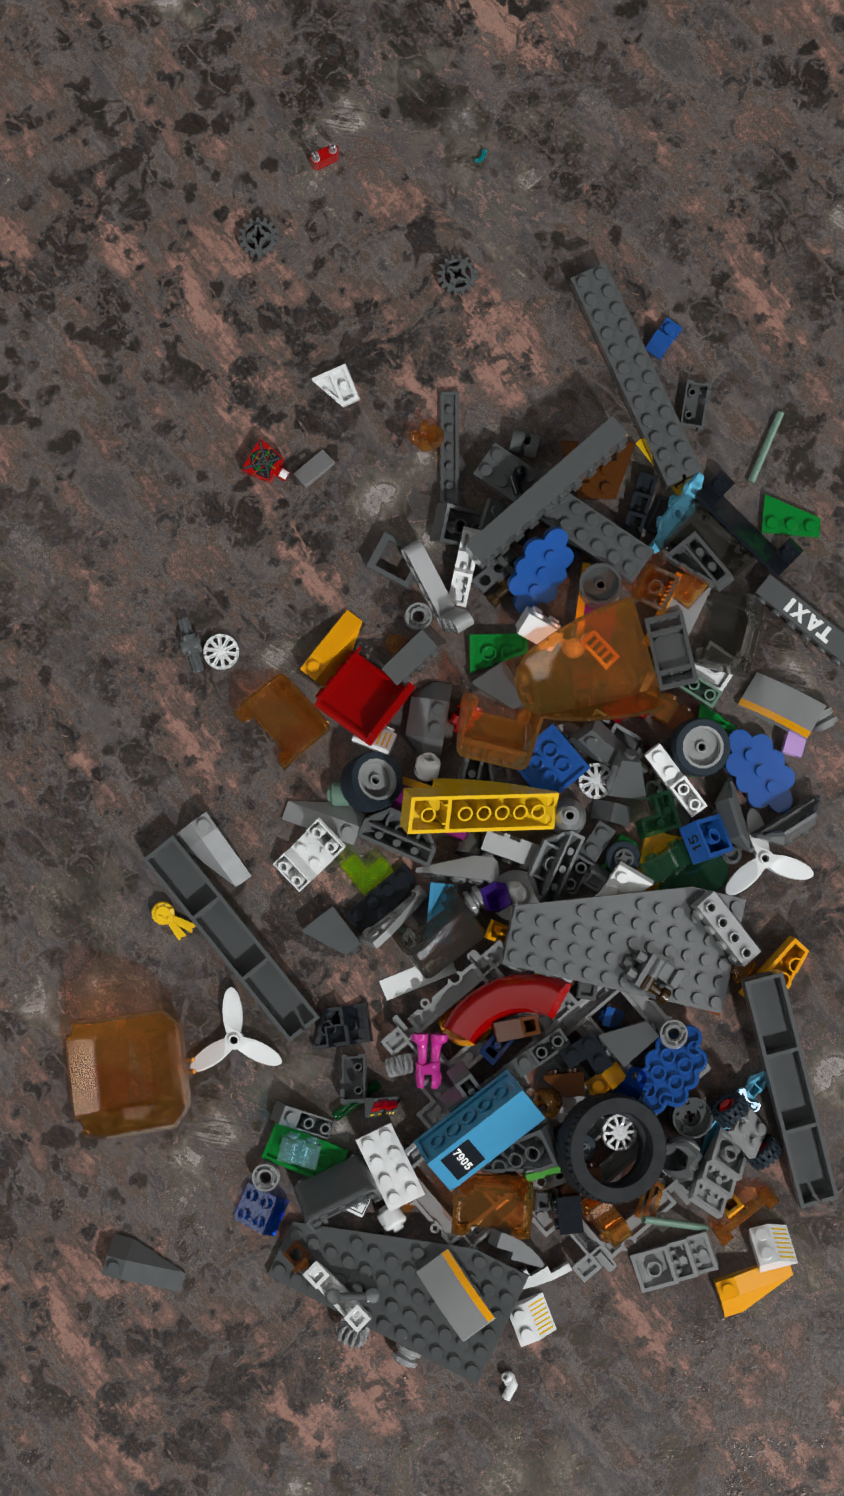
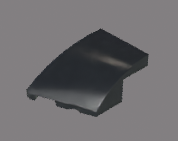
(344, 1026)

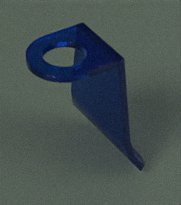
(630, 1086)

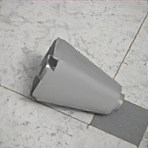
(578, 812)

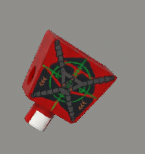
(265, 464)

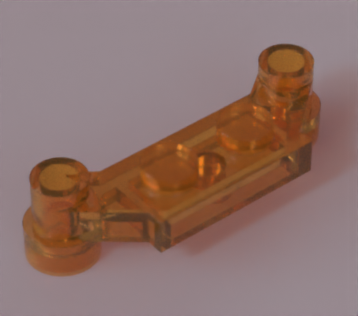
(765, 1198)

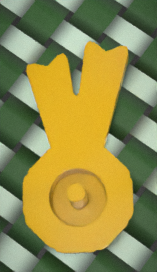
(164, 914)

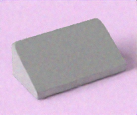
(314, 468)

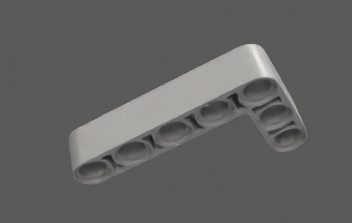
(447, 615)

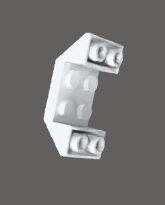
(309, 855)

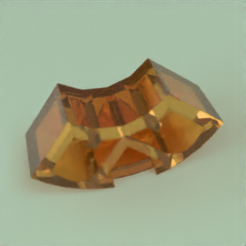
(607, 1221)

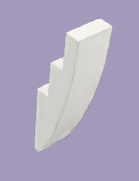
(463, 570)
(545, 1275)

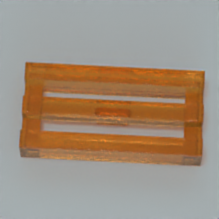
(661, 1187)

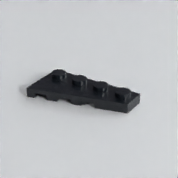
(381, 900)

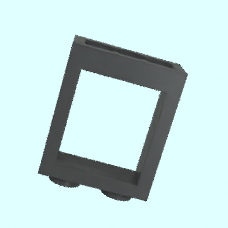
(376, 556)

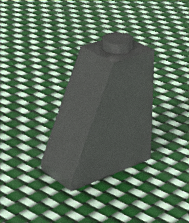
(500, 685)
(626, 776)
(334, 932)
(628, 1041)

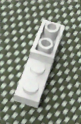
(675, 780)

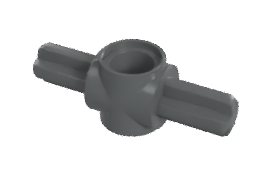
(190, 645)

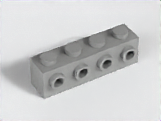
(725, 928)

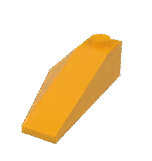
(333, 649)
(747, 1286)

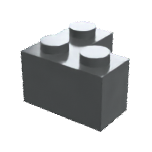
(464, 1087)

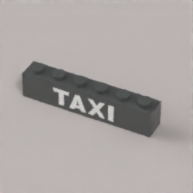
(802, 618)

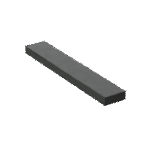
(450, 447)

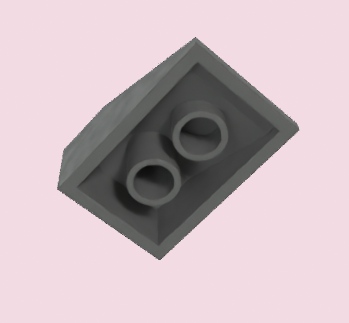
(450, 521)

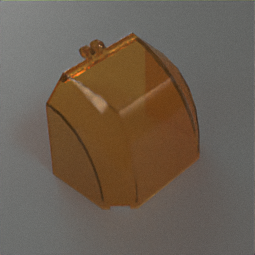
(128, 1073)

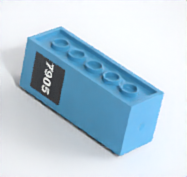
(479, 1130)

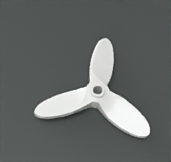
(778, 864)
(233, 1023)

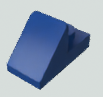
(663, 338)

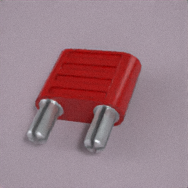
(324, 157)

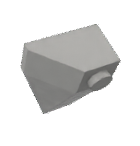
(342, 820)
(210, 846)
(473, 869)

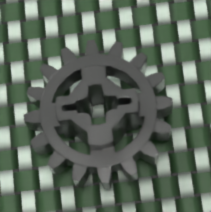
(266, 238)
(452, 271)

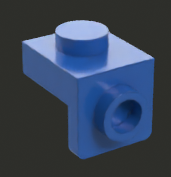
(611, 1017)

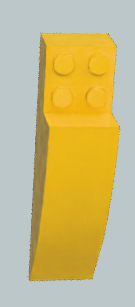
(477, 807)

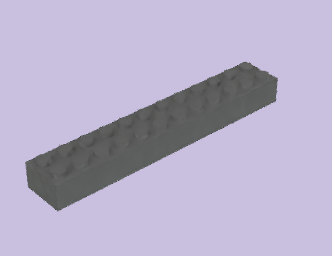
(635, 376)
(231, 938)
(789, 1087)

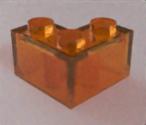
(673, 714)

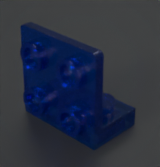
(260, 1210)

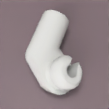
(510, 1383)

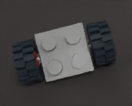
(746, 1129)

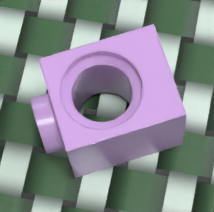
(793, 745)

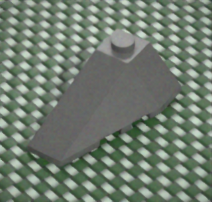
(138, 1264)

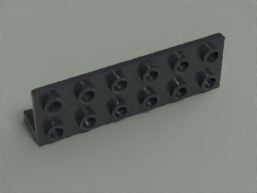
(735, 523)

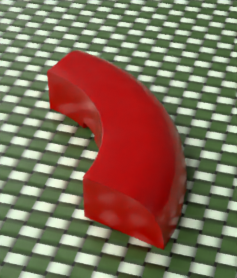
(503, 999)

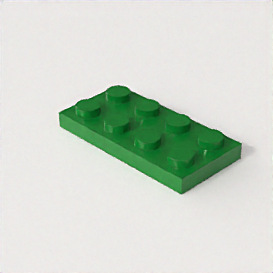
(329, 1156)

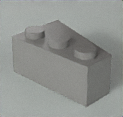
(509, 848)

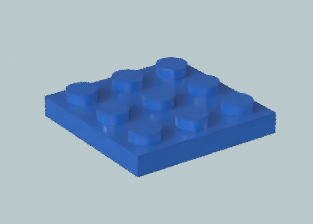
(554, 762)

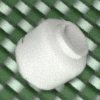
(427, 767)
(391, 1220)

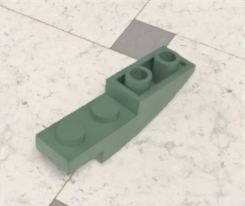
(700, 691)

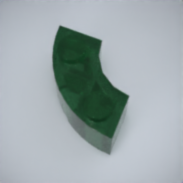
(665, 862)

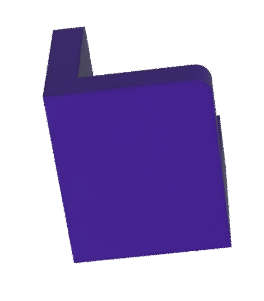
(496, 897)

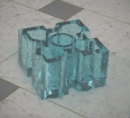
(300, 1150)

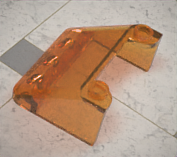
(285, 717)
(495, 737)

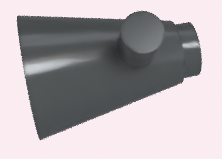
(469, 846)

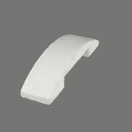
(324, 1280)

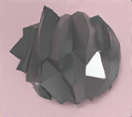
(681, 1158)

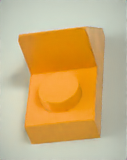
(606, 1080)

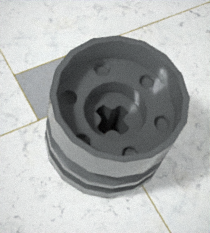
(697, 1124)

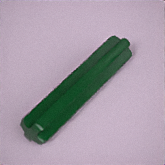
(343, 1110)

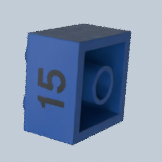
(706, 839)

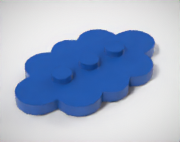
(540, 569)
(759, 771)
(672, 1071)

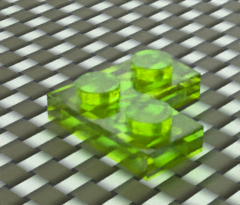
(364, 877)

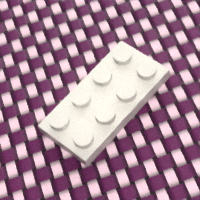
(390, 1167)

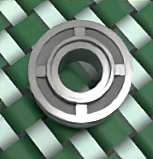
(418, 607)
(825, 721)
(474, 900)
(673, 1043)
(261, 1184)
(405, 1356)

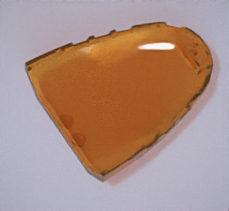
(591, 669)

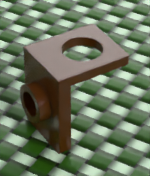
(301, 1264)

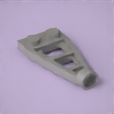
(376, 935)

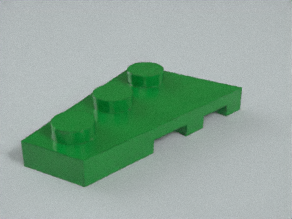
(788, 520)
(494, 648)

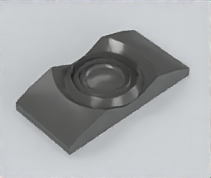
(671, 650)

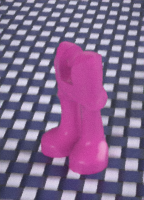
(432, 1067)

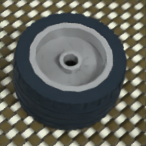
(713, 747)
(371, 782)

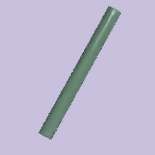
(765, 447)
(674, 1223)

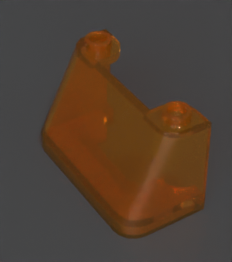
(493, 1203)

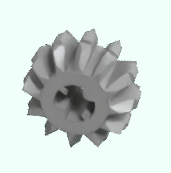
(400, 1065)
(349, 1336)

